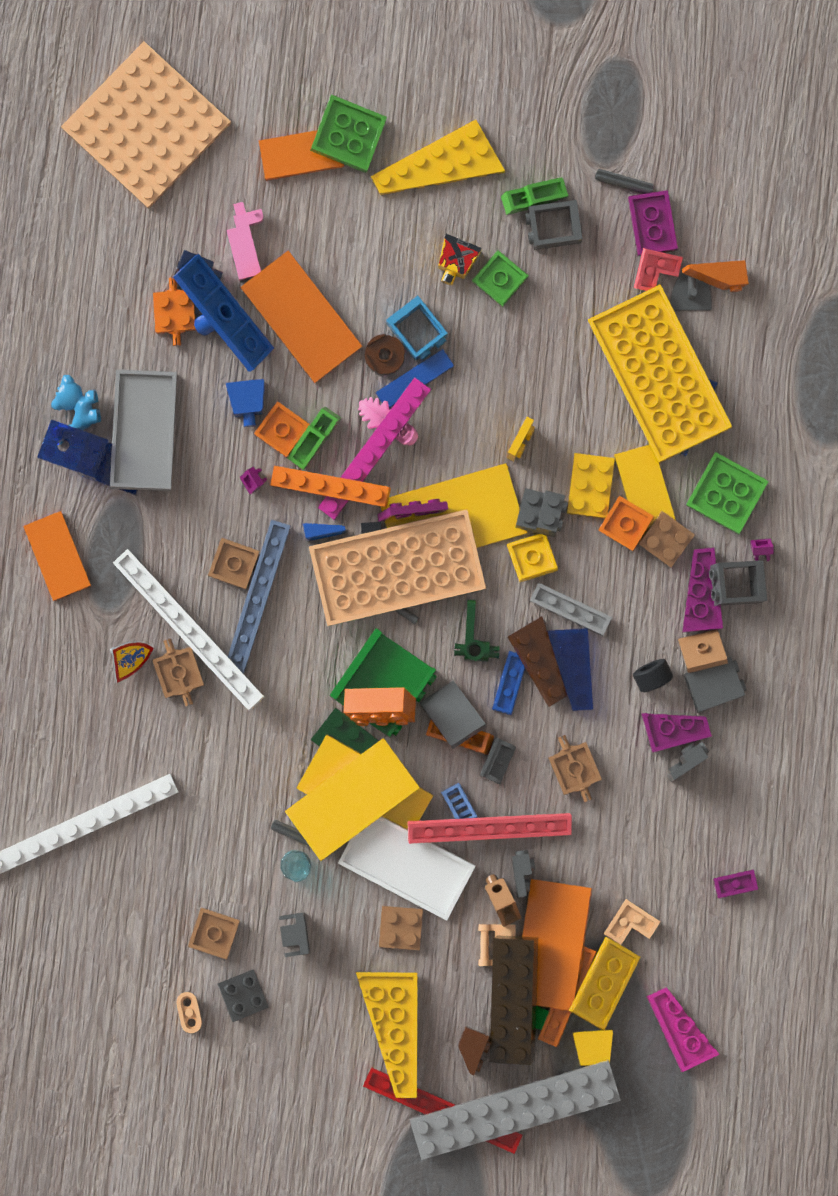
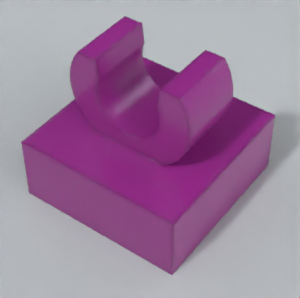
(252, 480)
(762, 547)

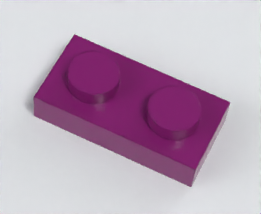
(735, 883)

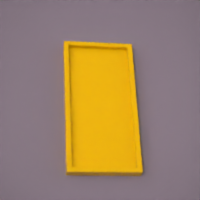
(334, 756)
(352, 799)

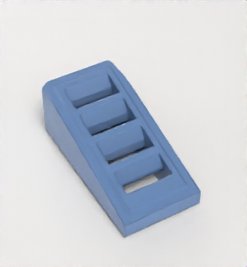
(452, 790)

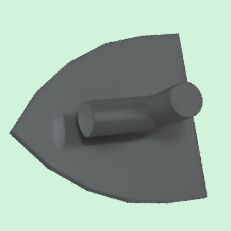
(690, 294)

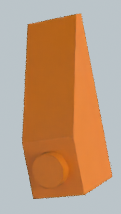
(722, 275)

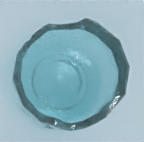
(295, 865)

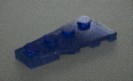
(573, 661)

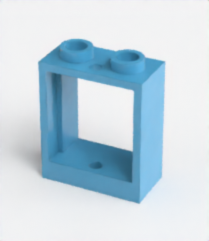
(405, 312)

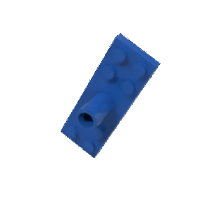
(222, 313)

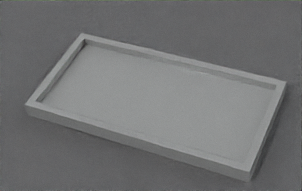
(143, 430)

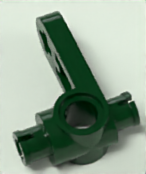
(486, 650)

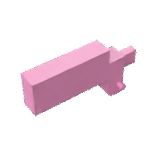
(242, 242)

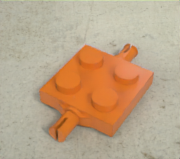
(173, 312)

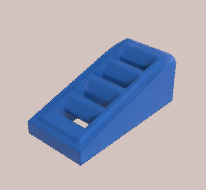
(321, 531)

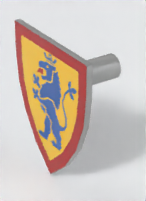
(129, 658)

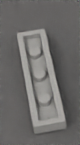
(570, 609)

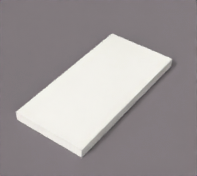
(413, 871)

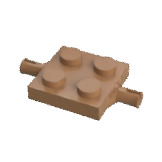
(178, 672)
(574, 768)

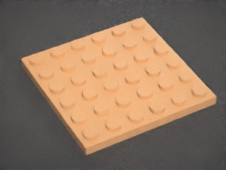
(146, 125)

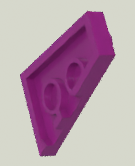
(396, 509)

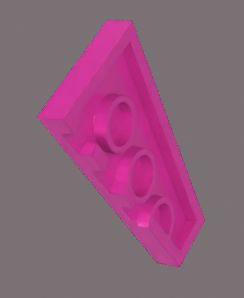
(684, 1038)

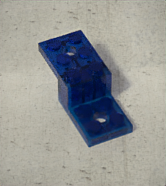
(86, 455)

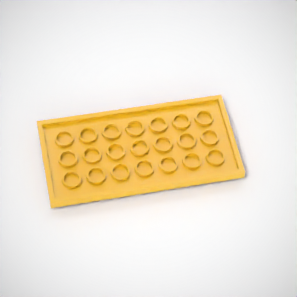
(659, 373)

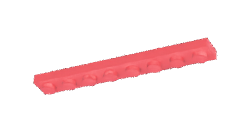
(489, 828)

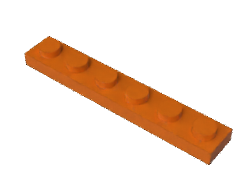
(330, 486)

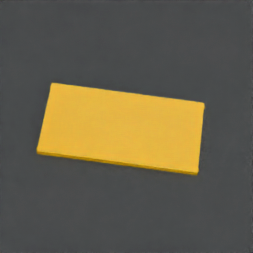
(484, 494)

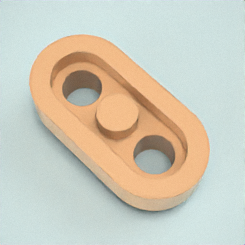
(189, 1012)

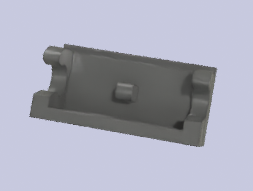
(498, 761)

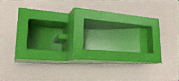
(534, 194)
(314, 437)

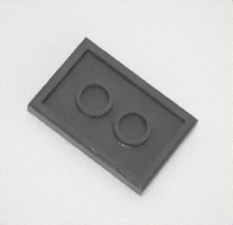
(453, 714)

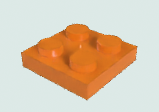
(281, 429)
(626, 523)

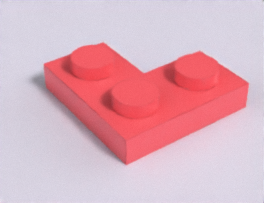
(652, 264)

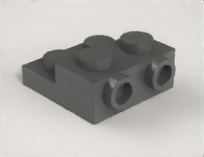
(541, 512)
(691, 757)
(522, 866)

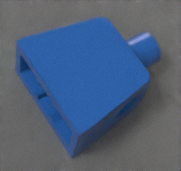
(247, 399)

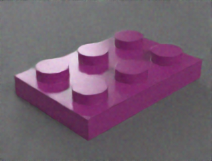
(652, 222)

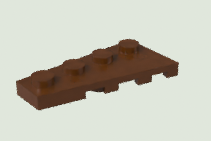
(537, 656)

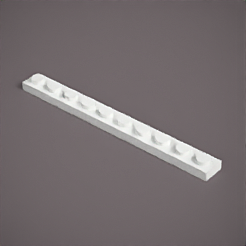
(188, 630)
(87, 823)

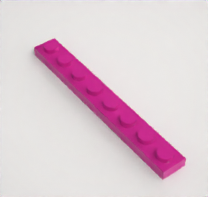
(379, 442)

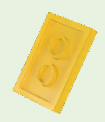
(590, 485)

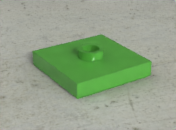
(500, 278)

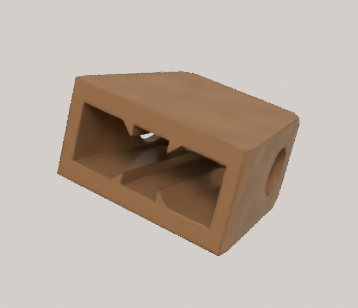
(502, 900)

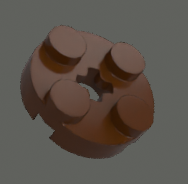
(386, 343)

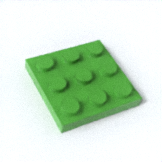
(348, 133)
(727, 493)

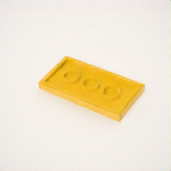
(644, 481)
(604, 983)

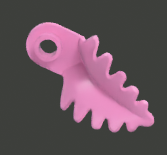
(377, 413)

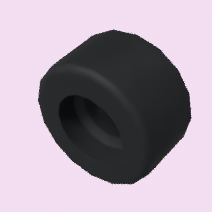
(653, 675)

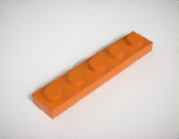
(558, 1018)

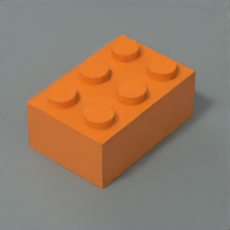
(379, 706)

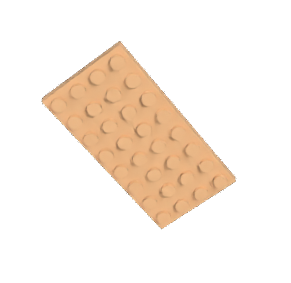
(397, 567)

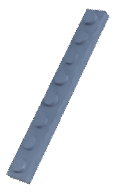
(258, 594)

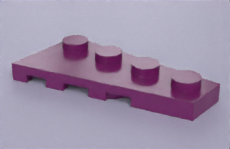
(700, 608)

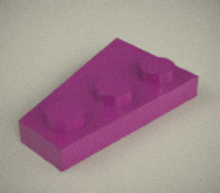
(674, 730)

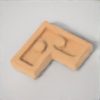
(630, 917)

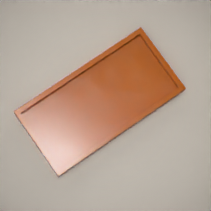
(301, 316)
(559, 919)

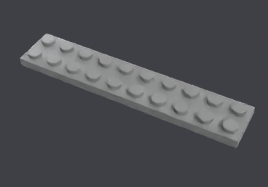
(515, 1109)

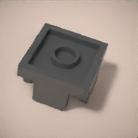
(295, 934)

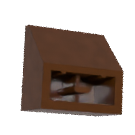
(472, 1046)

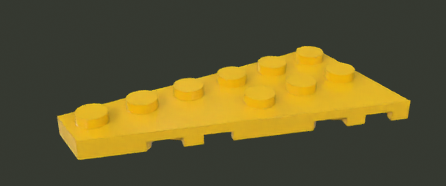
(450, 159)
(393, 1013)

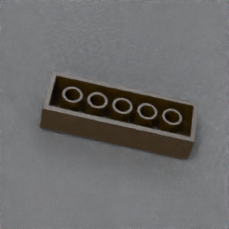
(513, 1000)

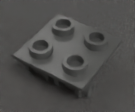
(242, 995)

